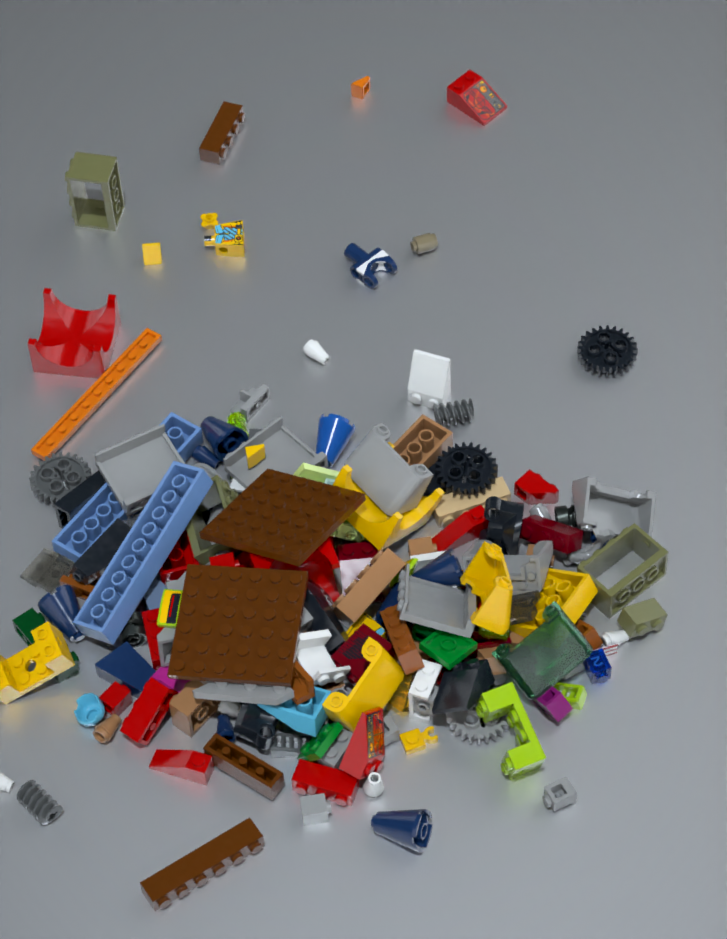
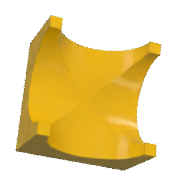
(379, 527)

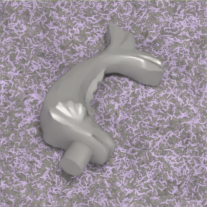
(586, 552)

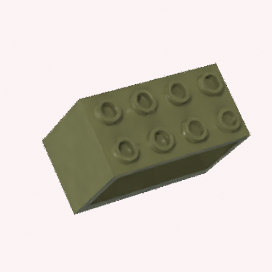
(97, 170)
(218, 493)
(637, 581)

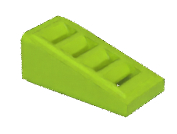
(574, 690)

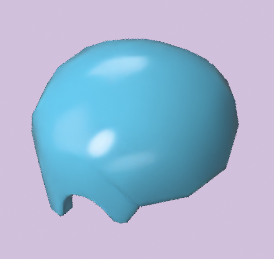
(89, 709)

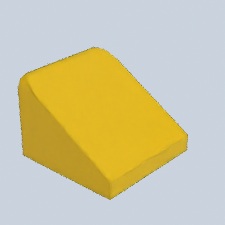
(152, 253)
(254, 454)

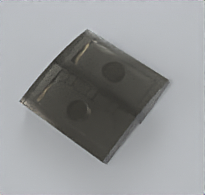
(47, 570)
(523, 607)

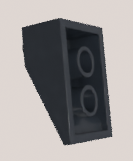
(463, 686)

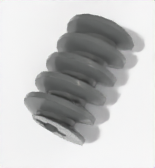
(454, 412)
(38, 802)

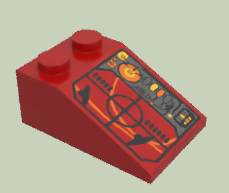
(475, 98)
(366, 745)

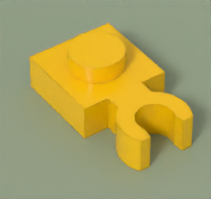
(415, 741)

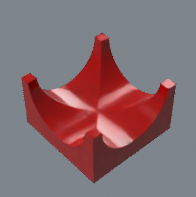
(75, 339)
(318, 564)

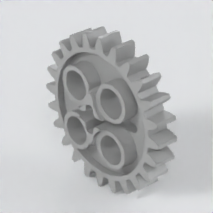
(460, 720)

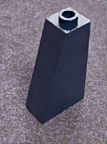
(126, 668)

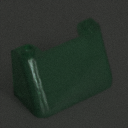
(544, 654)

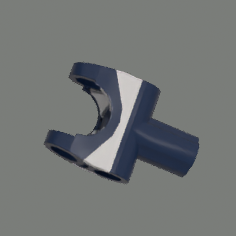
(368, 264)

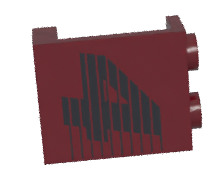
(351, 652)

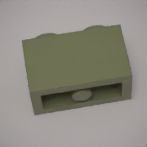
(642, 618)

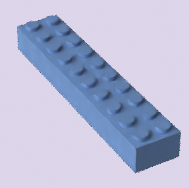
(104, 507)
(143, 552)

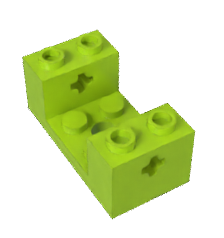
(529, 753)

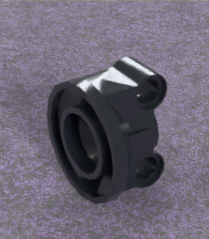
(503, 524)
(255, 723)

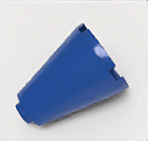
(333, 436)

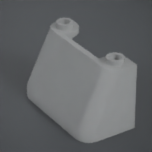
(386, 475)
(611, 507)
(525, 571)

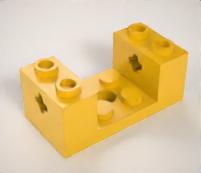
(51, 659)

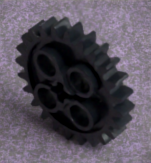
(607, 351)
(478, 475)

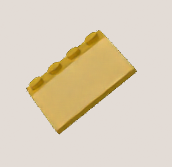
(569, 590)

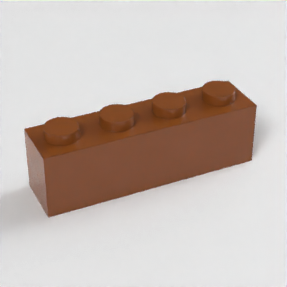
(402, 640)

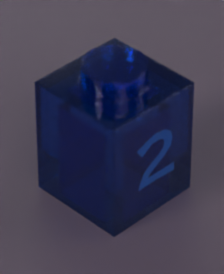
(597, 667)

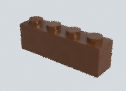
(221, 133)
(245, 766)

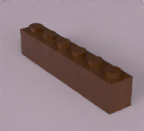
(202, 864)

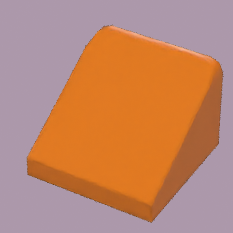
(361, 87)

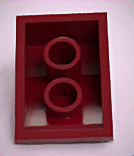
(353, 560)

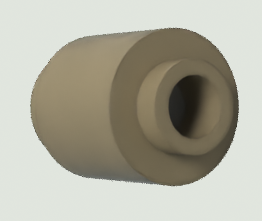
(424, 243)

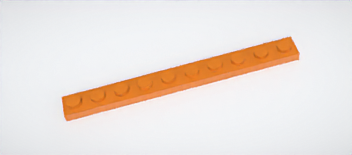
(96, 394)

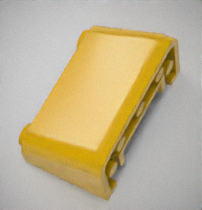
(490, 581)
(371, 690)

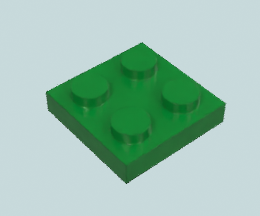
(447, 647)
(319, 745)

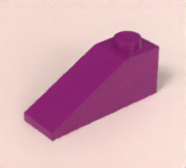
(554, 704)

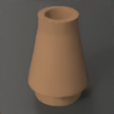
(106, 729)

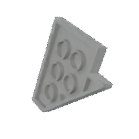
(244, 693)

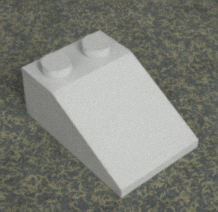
(429, 379)

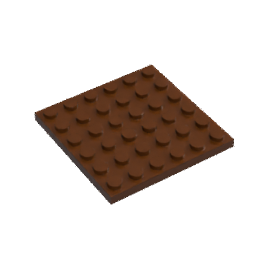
(282, 516)
(238, 625)

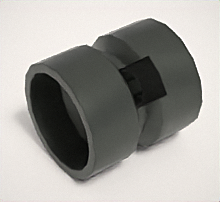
(566, 516)
(134, 631)

